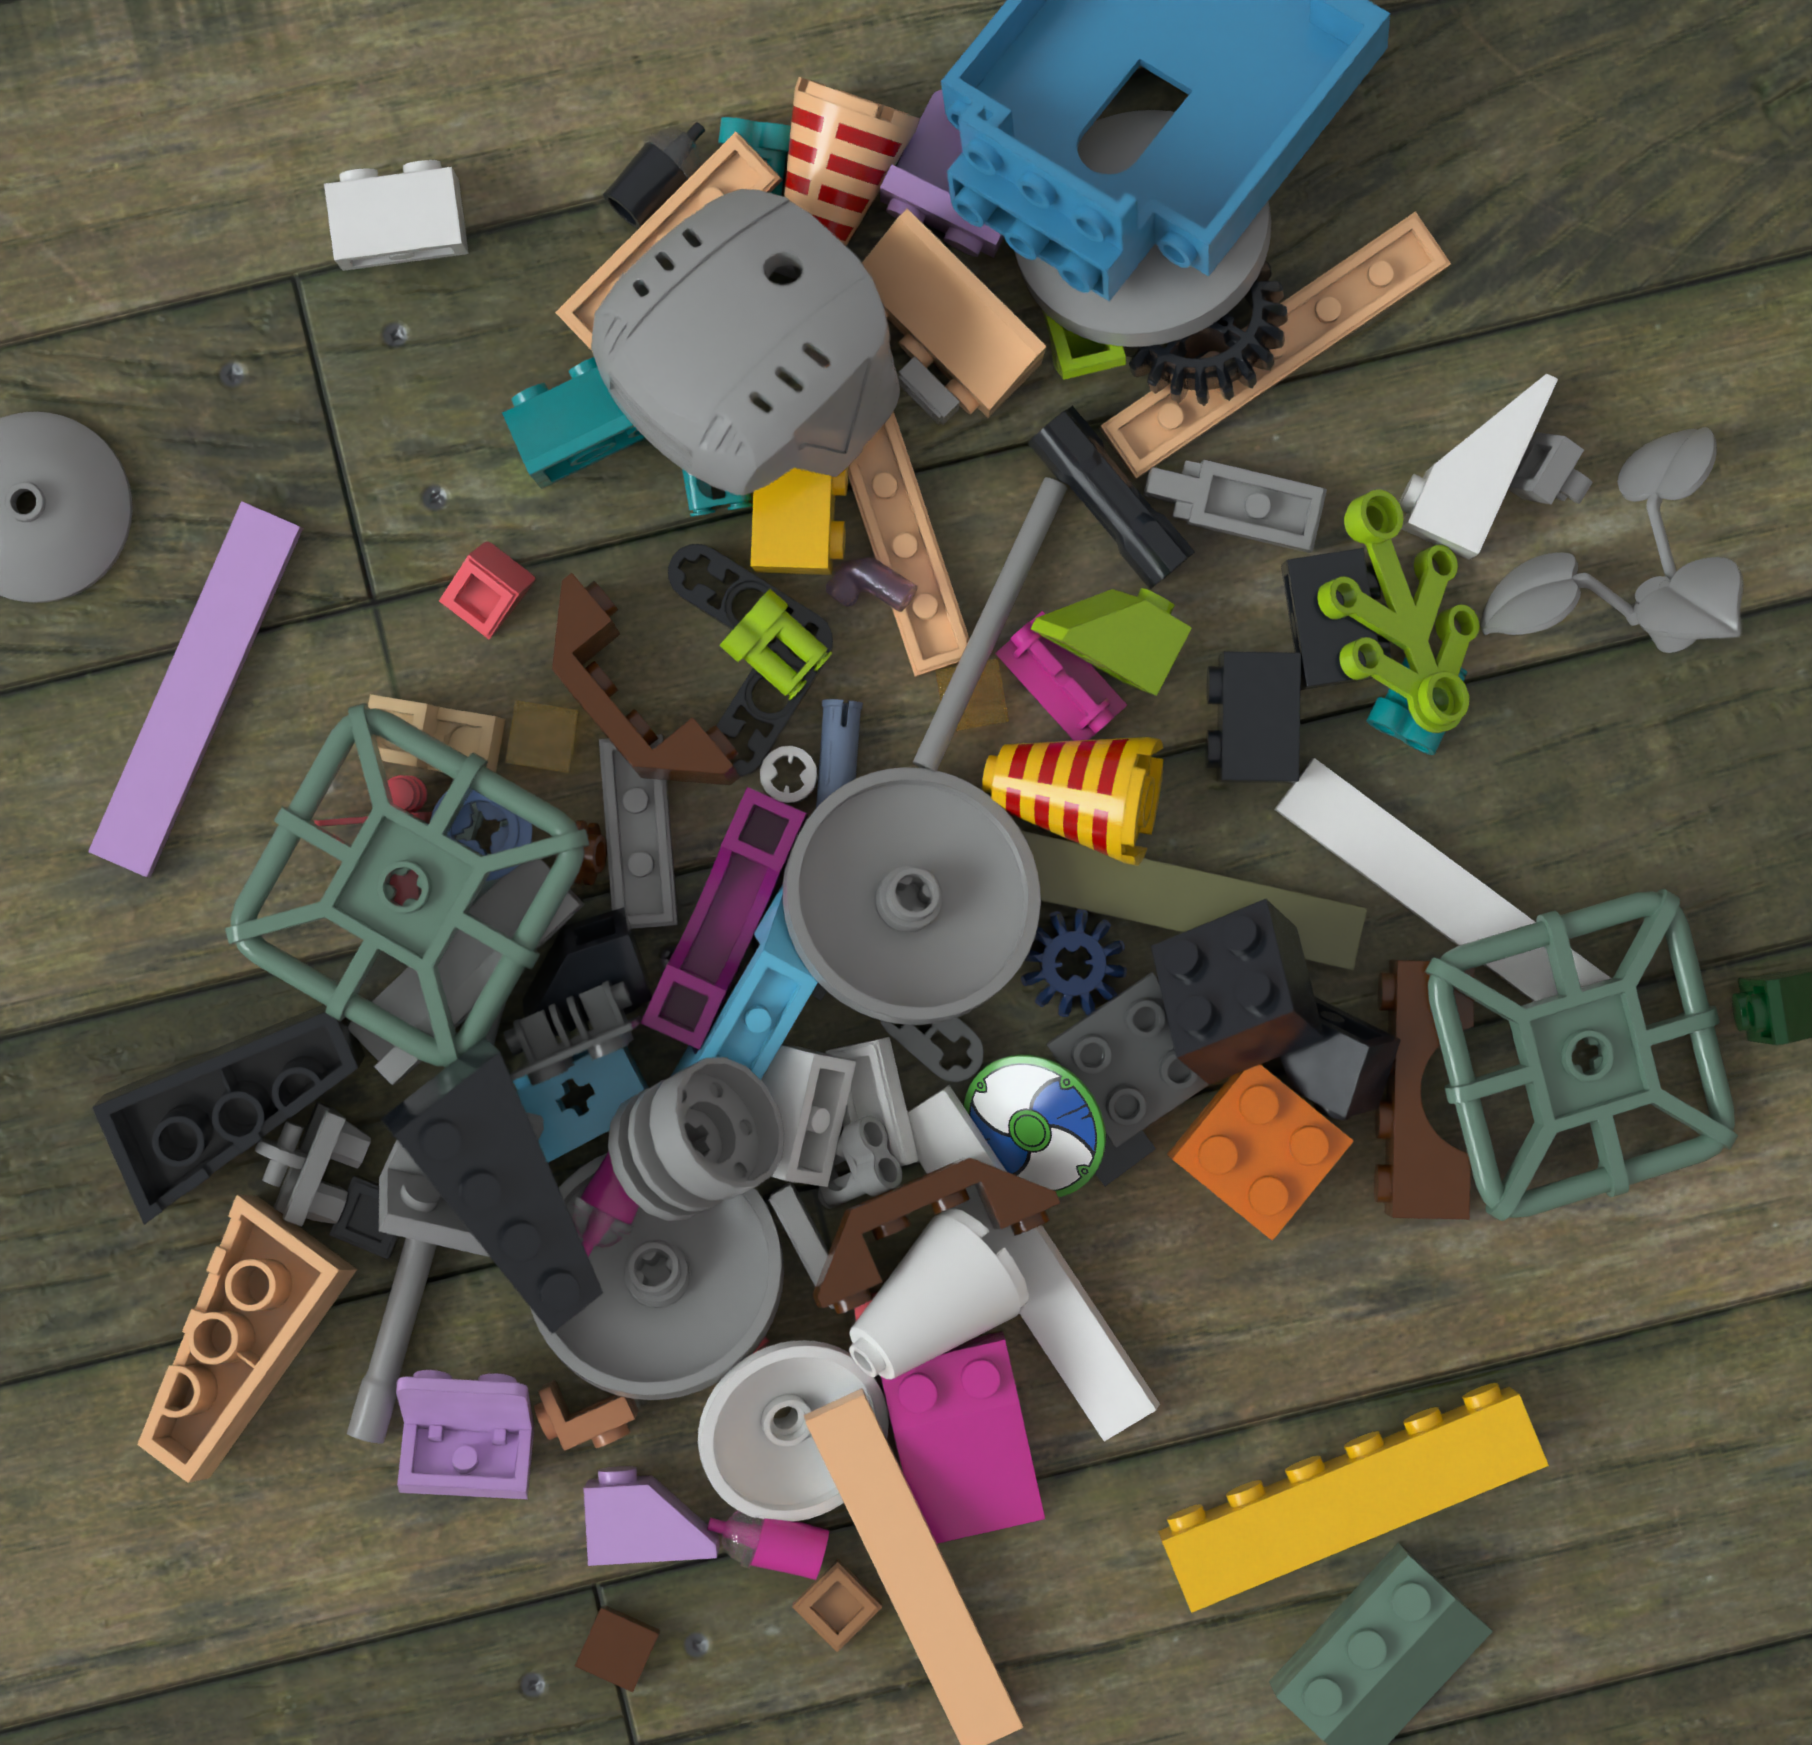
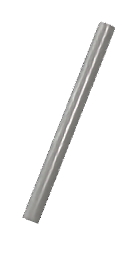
(990, 624)

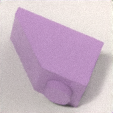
(641, 1521)

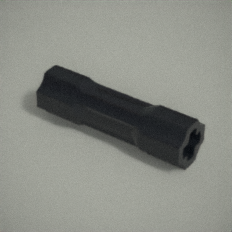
(1080, 460)

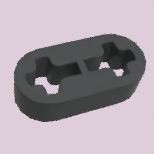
(930, 1054)

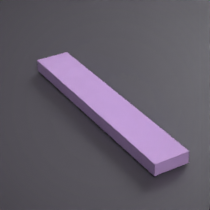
(195, 690)

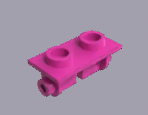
(1061, 683)

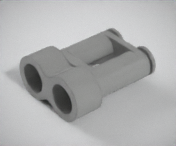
(870, 1163)

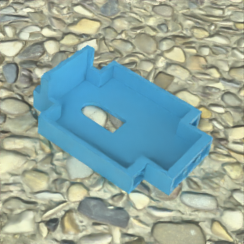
(1044, 70)

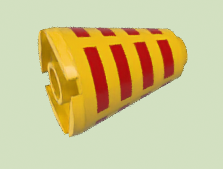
(1082, 790)

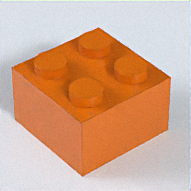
(1260, 1148)

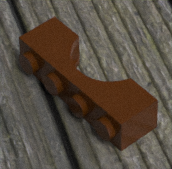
(1421, 1170)

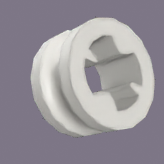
(769, 773)

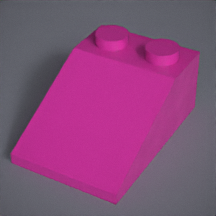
(965, 1441)

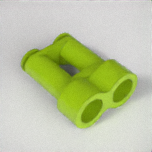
(758, 628)

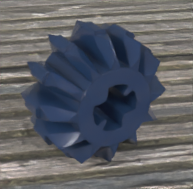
(1073, 984)

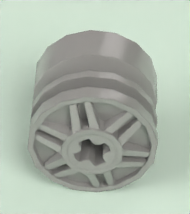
(696, 1139)

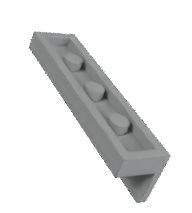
(463, 967)

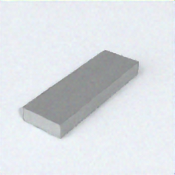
(638, 841)

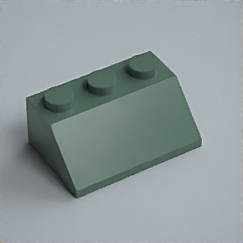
(1379, 1654)

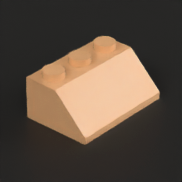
(951, 317)

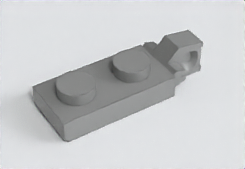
(1241, 503)

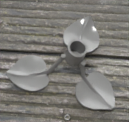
(1675, 608)

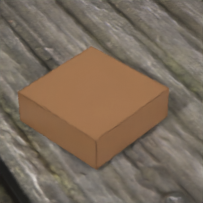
(837, 1605)

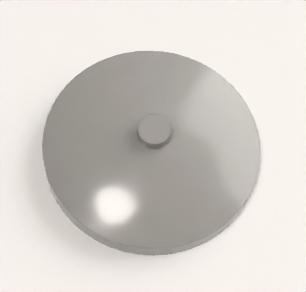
(1159, 297)
(911, 896)
(675, 1298)

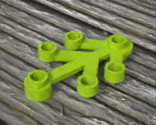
(1406, 620)

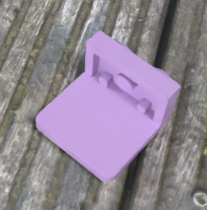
(923, 186)
(465, 1435)

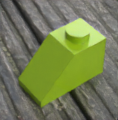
(1120, 635)

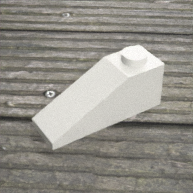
(1467, 486)

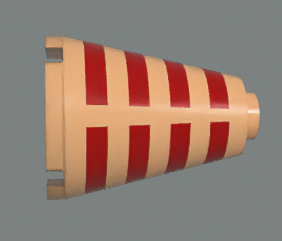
(841, 153)

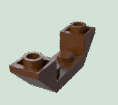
(580, 634)
(849, 1264)

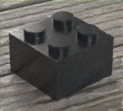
(1237, 992)

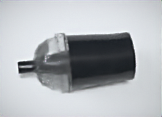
(655, 173)

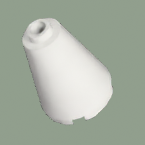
(937, 1298)

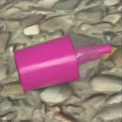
(603, 1210)
(772, 1543)

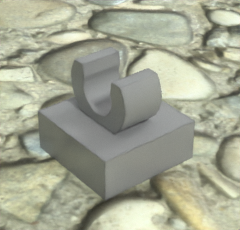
(1549, 471)

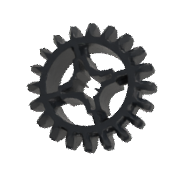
(1238, 349)

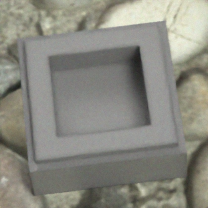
(928, 391)

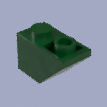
(1775, 1007)

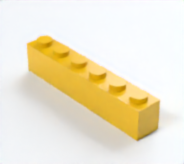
(1351, 1497)

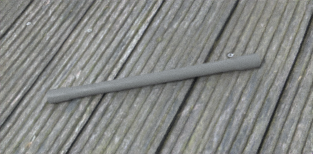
(379, 1385)

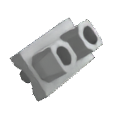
(303, 1191)

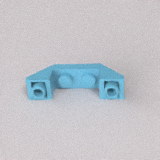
(762, 1002)

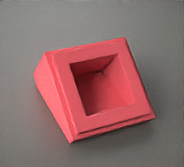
(487, 588)

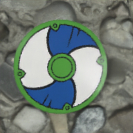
(1038, 1121)

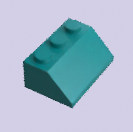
(568, 425)

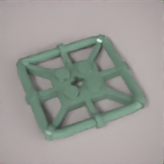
(447, 872)
(1547, 1034)

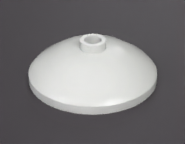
(771, 1462)

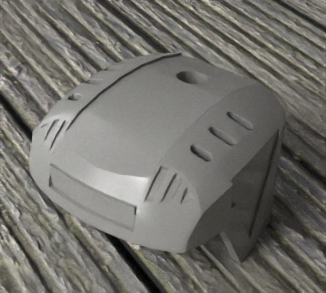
(706, 333)

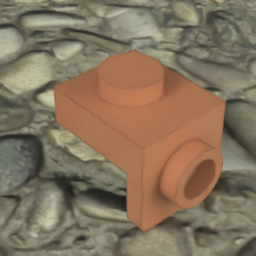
(601, 1421)

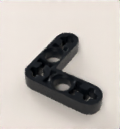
(700, 597)

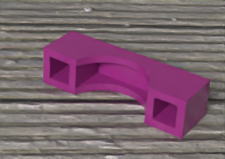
(724, 918)

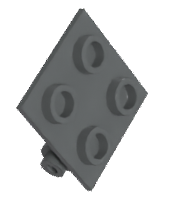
(548, 1056)
(1128, 1060)

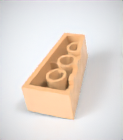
(251, 1320)

